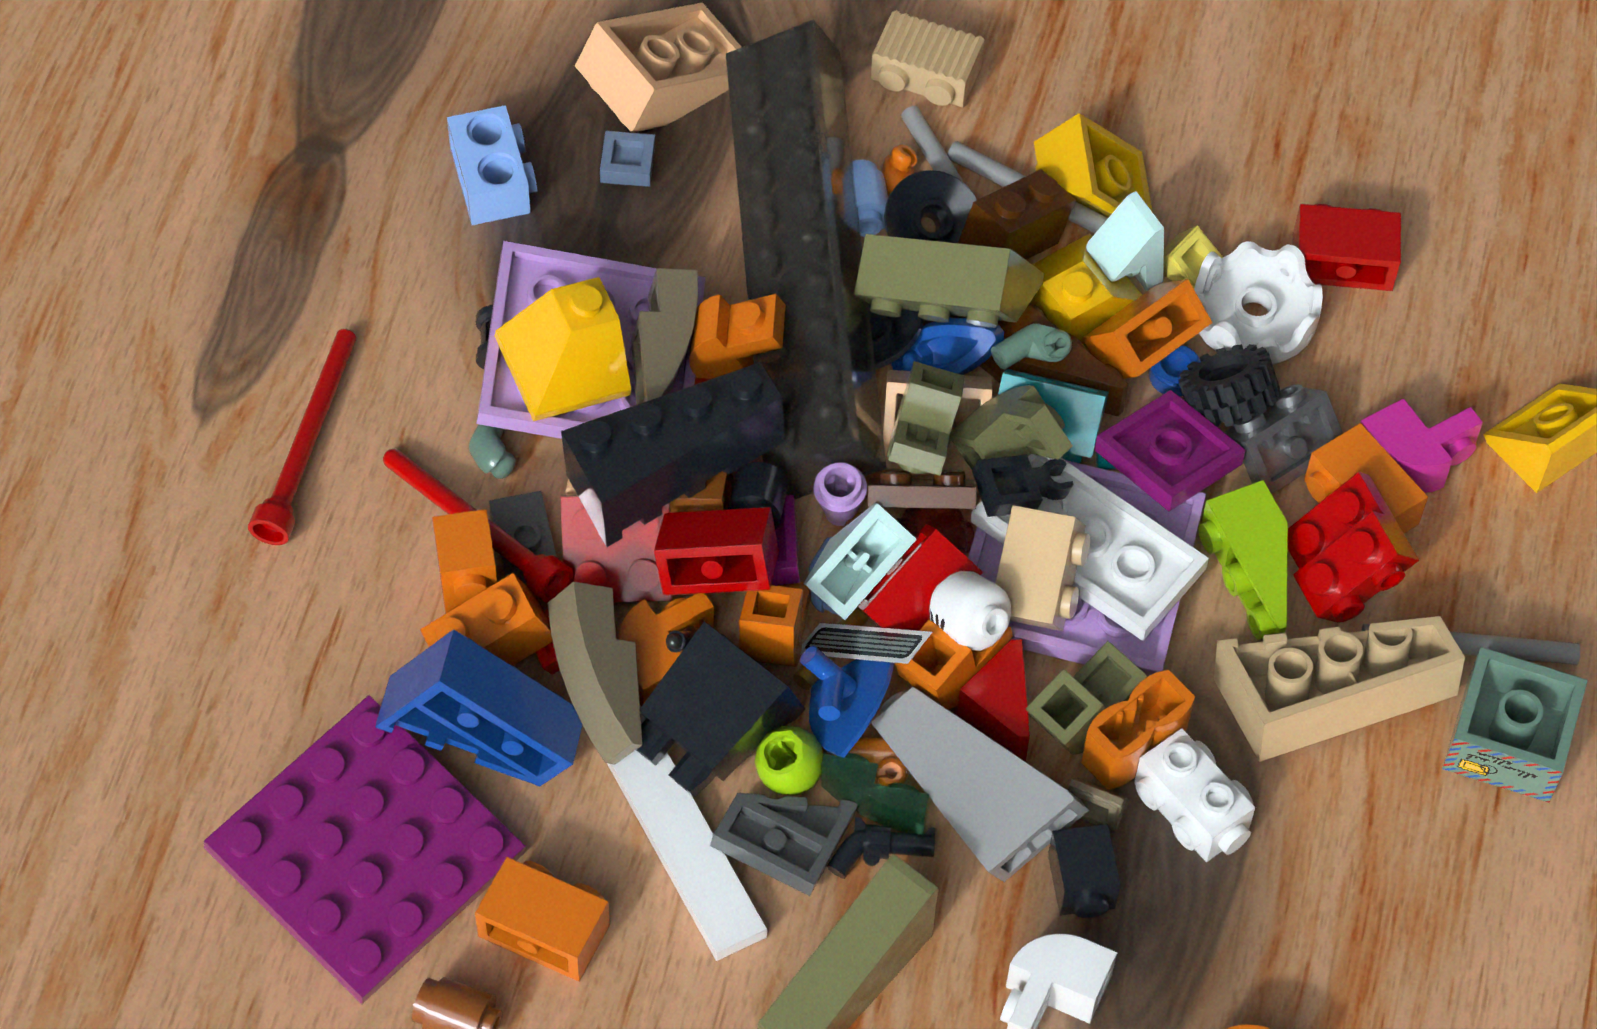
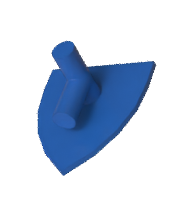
(844, 698)

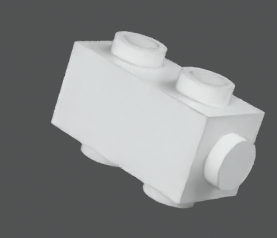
(1195, 796)

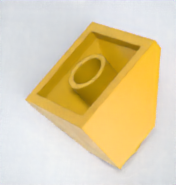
(1092, 164)
(1077, 292)
(566, 350)

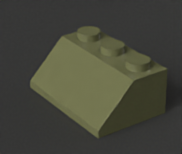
(945, 280)

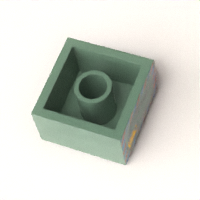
(1515, 724)

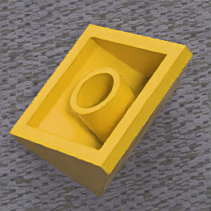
(1548, 435)

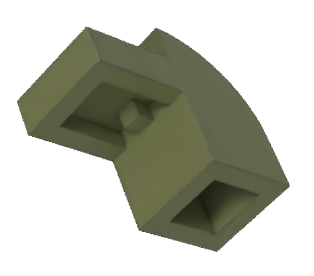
(925, 419)
(1011, 426)
(1073, 702)

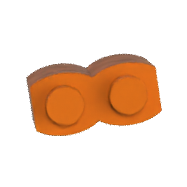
(1134, 727)

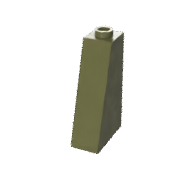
(860, 952)

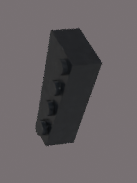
(670, 447)

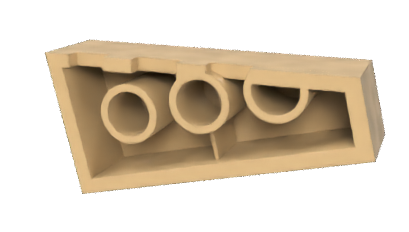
(1334, 682)

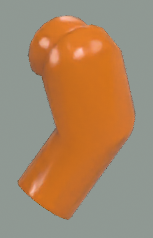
(898, 166)
(889, 765)

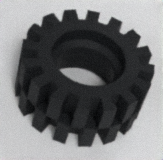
(1231, 384)

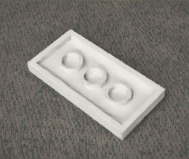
(1132, 562)

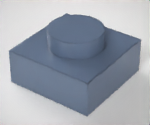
(627, 158)

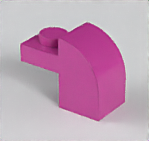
(1423, 451)

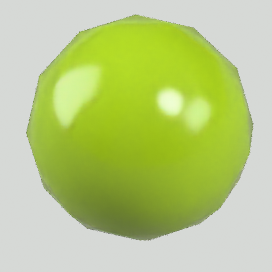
(789, 760)

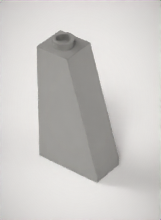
(981, 788)

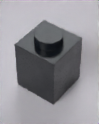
(1084, 871)

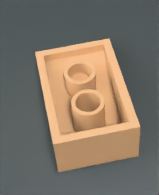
(658, 64)

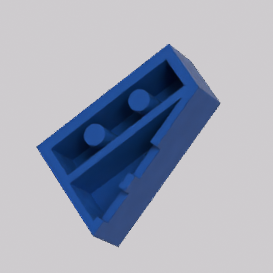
(485, 707)

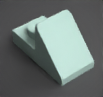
(1130, 244)

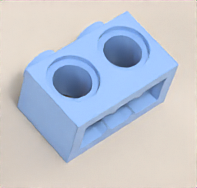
(490, 164)

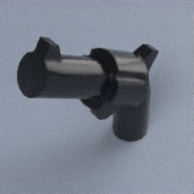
(877, 843)

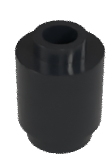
(760, 487)

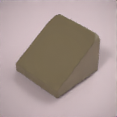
(1103, 804)

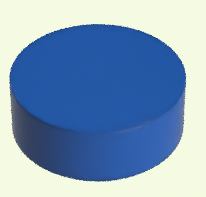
(1166, 372)

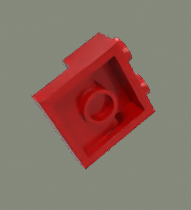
(1348, 550)

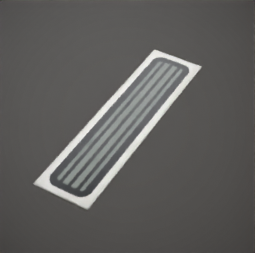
(866, 642)

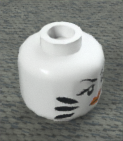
(971, 609)

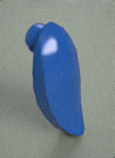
(951, 346)

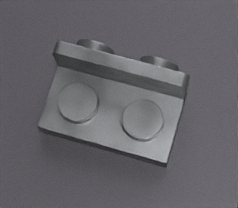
(1286, 435)

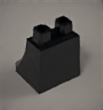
(714, 708)

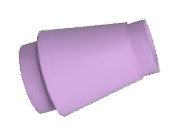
(840, 491)

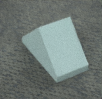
(858, 559)

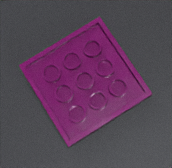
(364, 849)

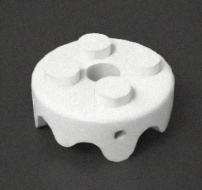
(1264, 277)

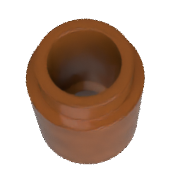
(454, 1006)

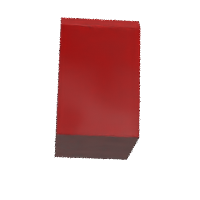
(997, 700)

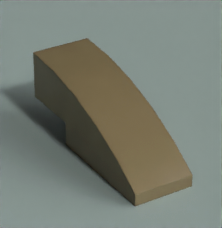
(664, 332)
(597, 668)

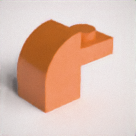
(731, 334)
(774, 623)
(650, 635)
(945, 666)

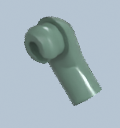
(1032, 342)
(490, 451)

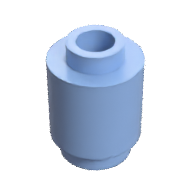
(870, 196)

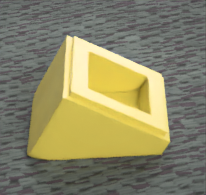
(1186, 254)

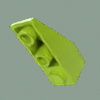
(1251, 545)

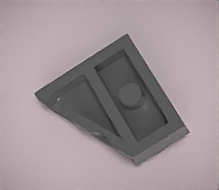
(783, 836)

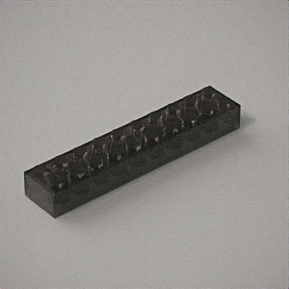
(806, 249)

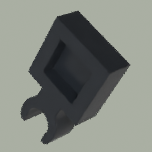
(1015, 482)

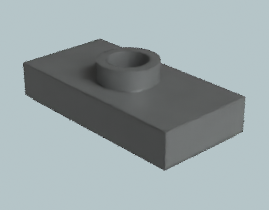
(527, 522)

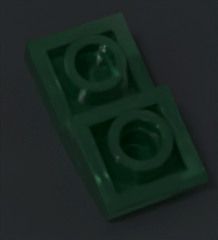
(890, 805)

